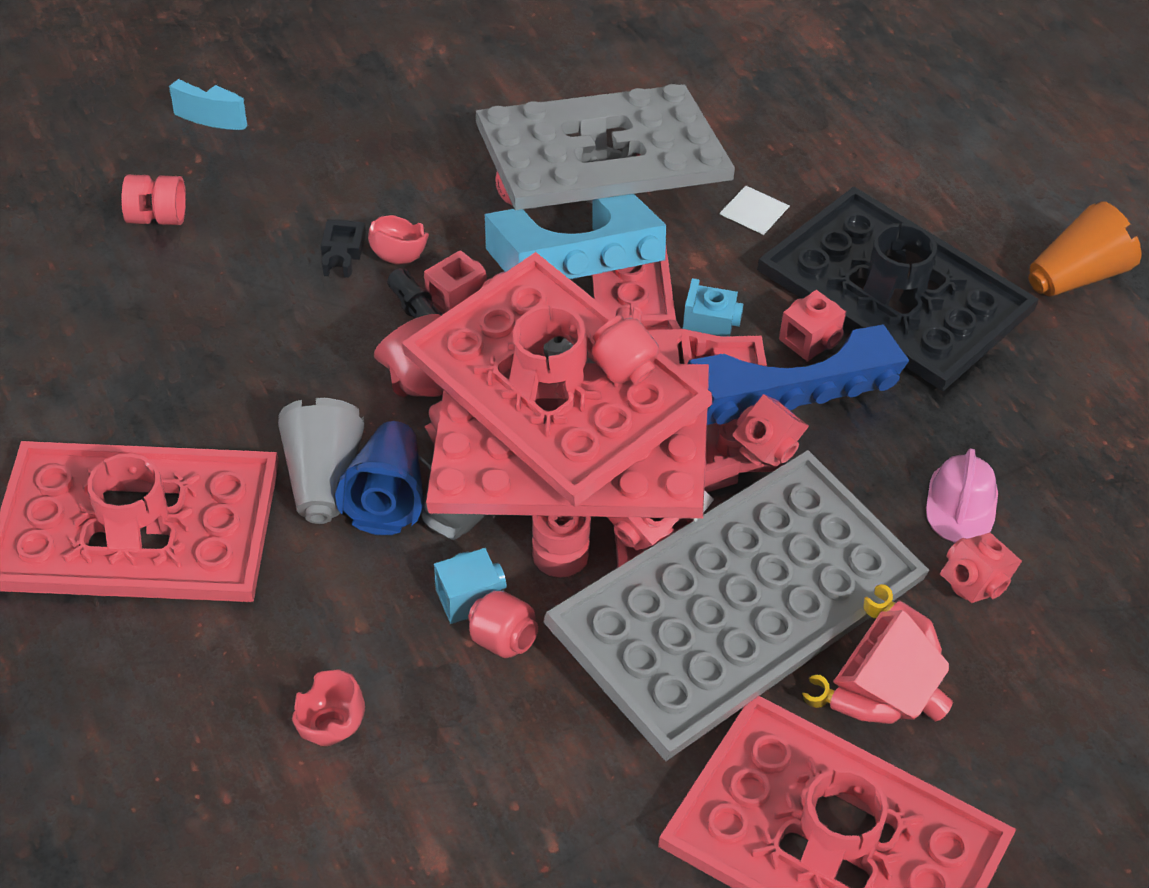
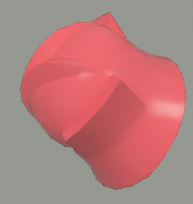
(405, 374)

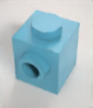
(465, 580)

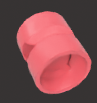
(167, 199)
(560, 544)

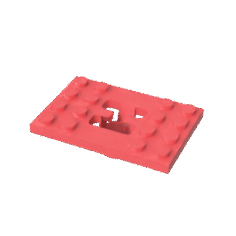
(600, 424)
(483, 476)
(213, 528)
(768, 785)

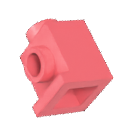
(454, 280)

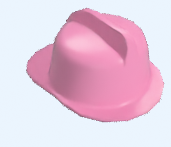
(962, 498)

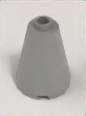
(318, 449)

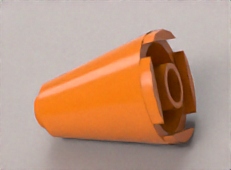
(1086, 252)

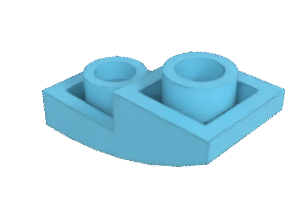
(211, 108)

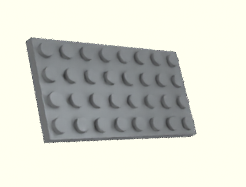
(733, 602)

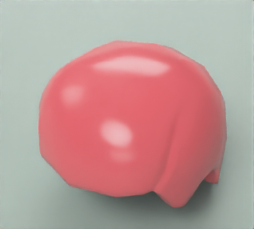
(397, 239)
(329, 709)

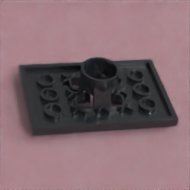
(947, 325)

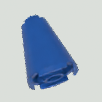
(383, 482)

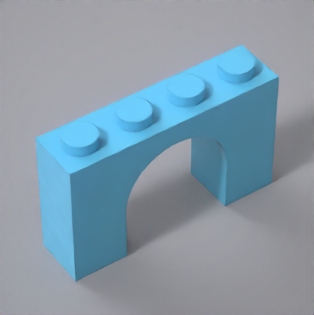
(622, 238)

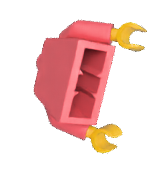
(891, 670)

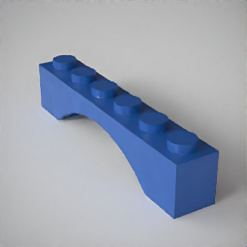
(863, 364)

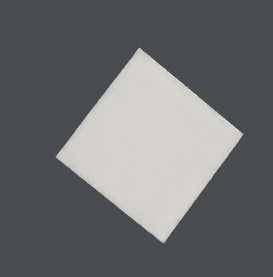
(754, 210)

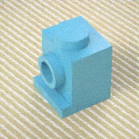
(711, 310)

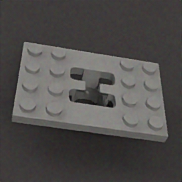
(550, 168)

